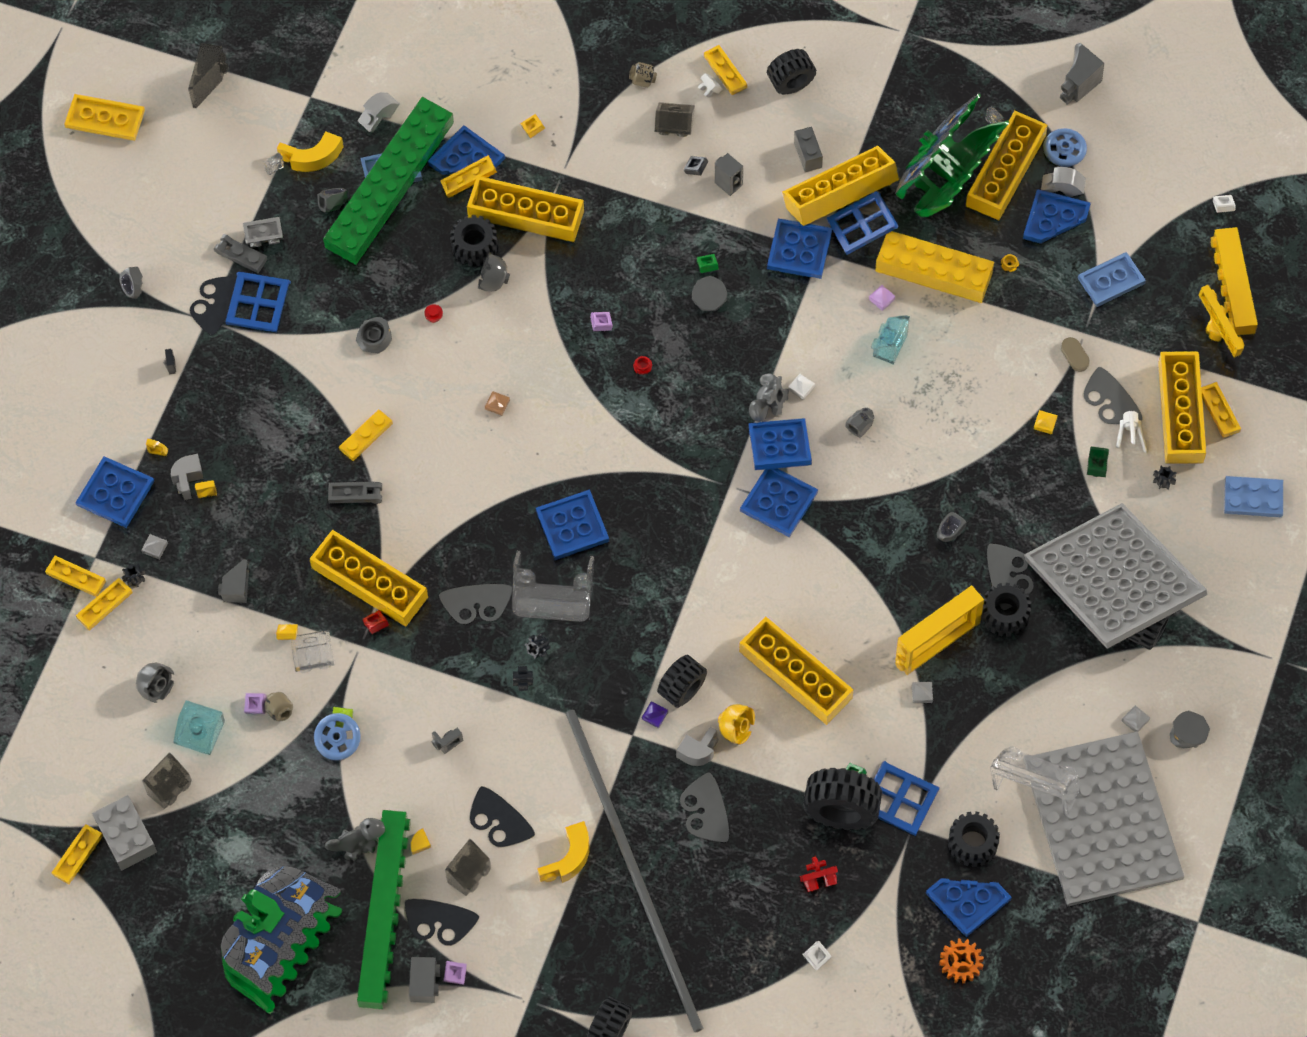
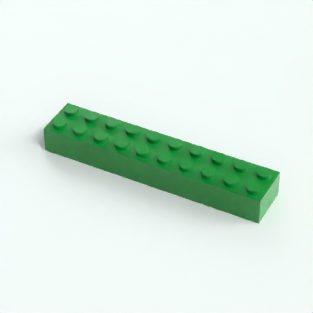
(388, 180)

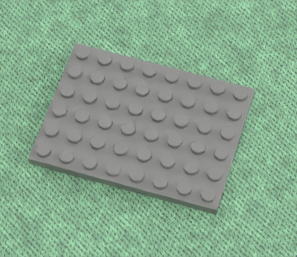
(1115, 575)
(1116, 826)

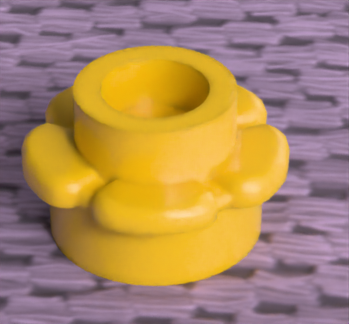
(1009, 259)

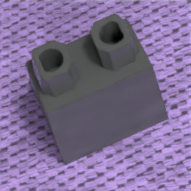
(1083, 75)

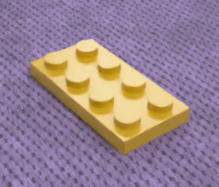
(104, 117)

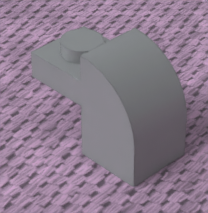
(377, 107)
(1064, 180)
(184, 471)
(697, 752)

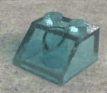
(891, 338)
(198, 727)

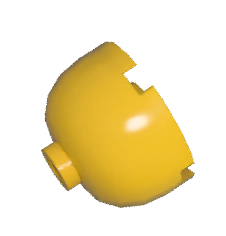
(735, 723)

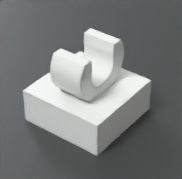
(711, 84)

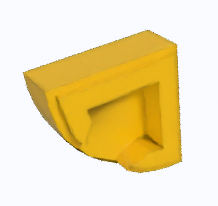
(156, 447)
(419, 842)

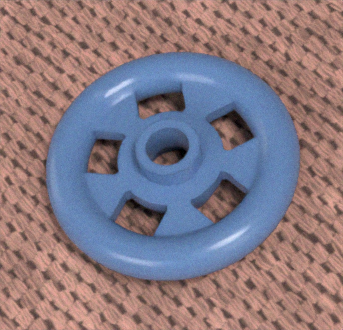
(1071, 159)
(351, 744)

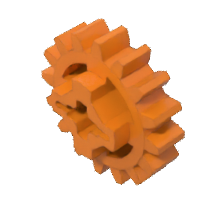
(967, 966)

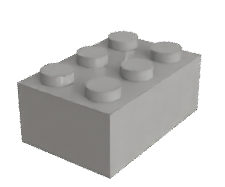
(124, 832)

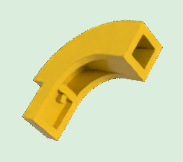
(314, 158)
(575, 858)

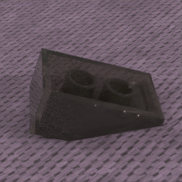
(207, 72)

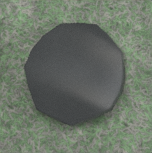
(709, 293)
(374, 335)
(1189, 730)

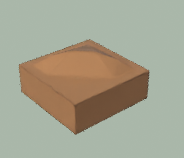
(497, 403)

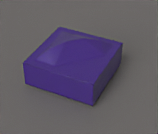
(655, 714)

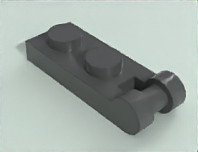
(240, 254)
(354, 492)

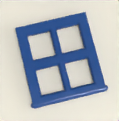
(861, 222)
(257, 301)
(909, 779)

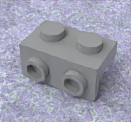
(263, 231)

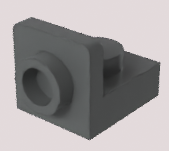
(449, 740)

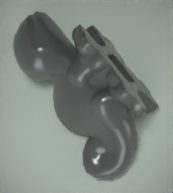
(769, 395)
(358, 840)

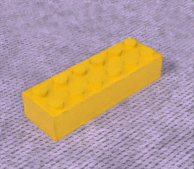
(1006, 165)
(840, 185)
(526, 208)
(934, 266)
(1182, 407)
(369, 578)
(796, 670)

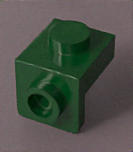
(1097, 461)

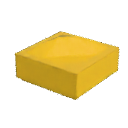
(532, 125)
(1045, 422)
(205, 489)
(287, 631)

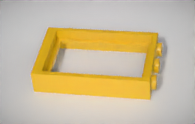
(939, 630)

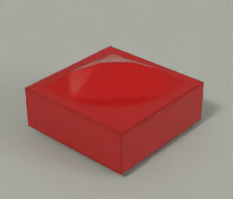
(375, 621)

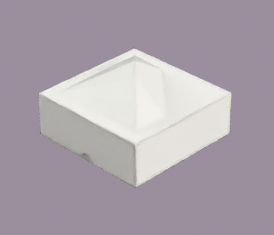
(1224, 203)
(801, 386)
(817, 955)

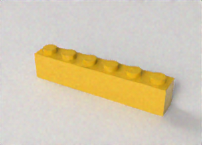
(1234, 280)

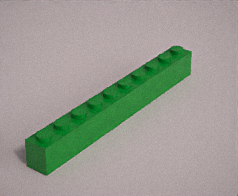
(382, 910)

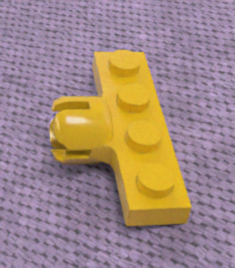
(1219, 325)

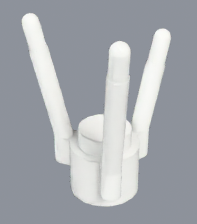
(1131, 423)

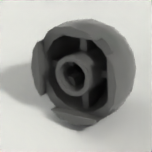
(493, 274)
(154, 681)

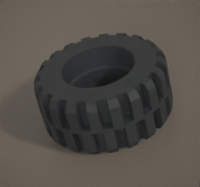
(842, 798)

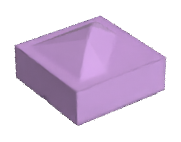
(882, 297)
(601, 321)
(254, 703)
(455, 972)

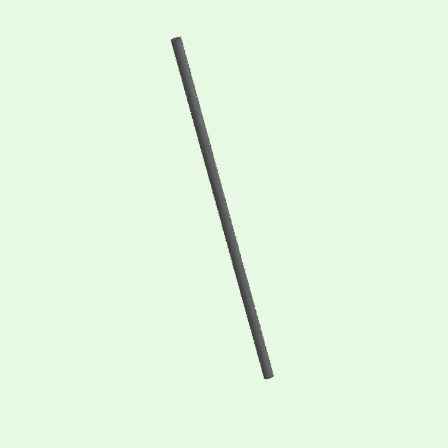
(634, 872)

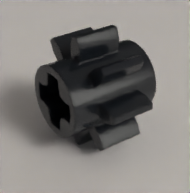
(1164, 477)
(131, 577)
(537, 646)
(522, 678)

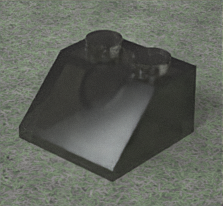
(674, 119)
(167, 781)
(468, 868)

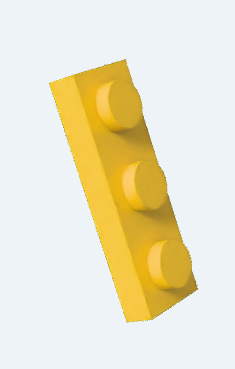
(725, 70)
(467, 176)
(1220, 410)
(366, 435)
(75, 576)
(104, 604)
(77, 854)

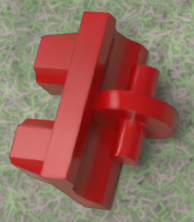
(828, 874)

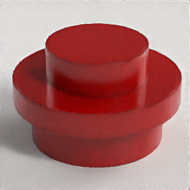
(433, 313)
(642, 365)

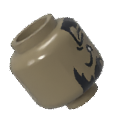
(642, 74)
(278, 706)

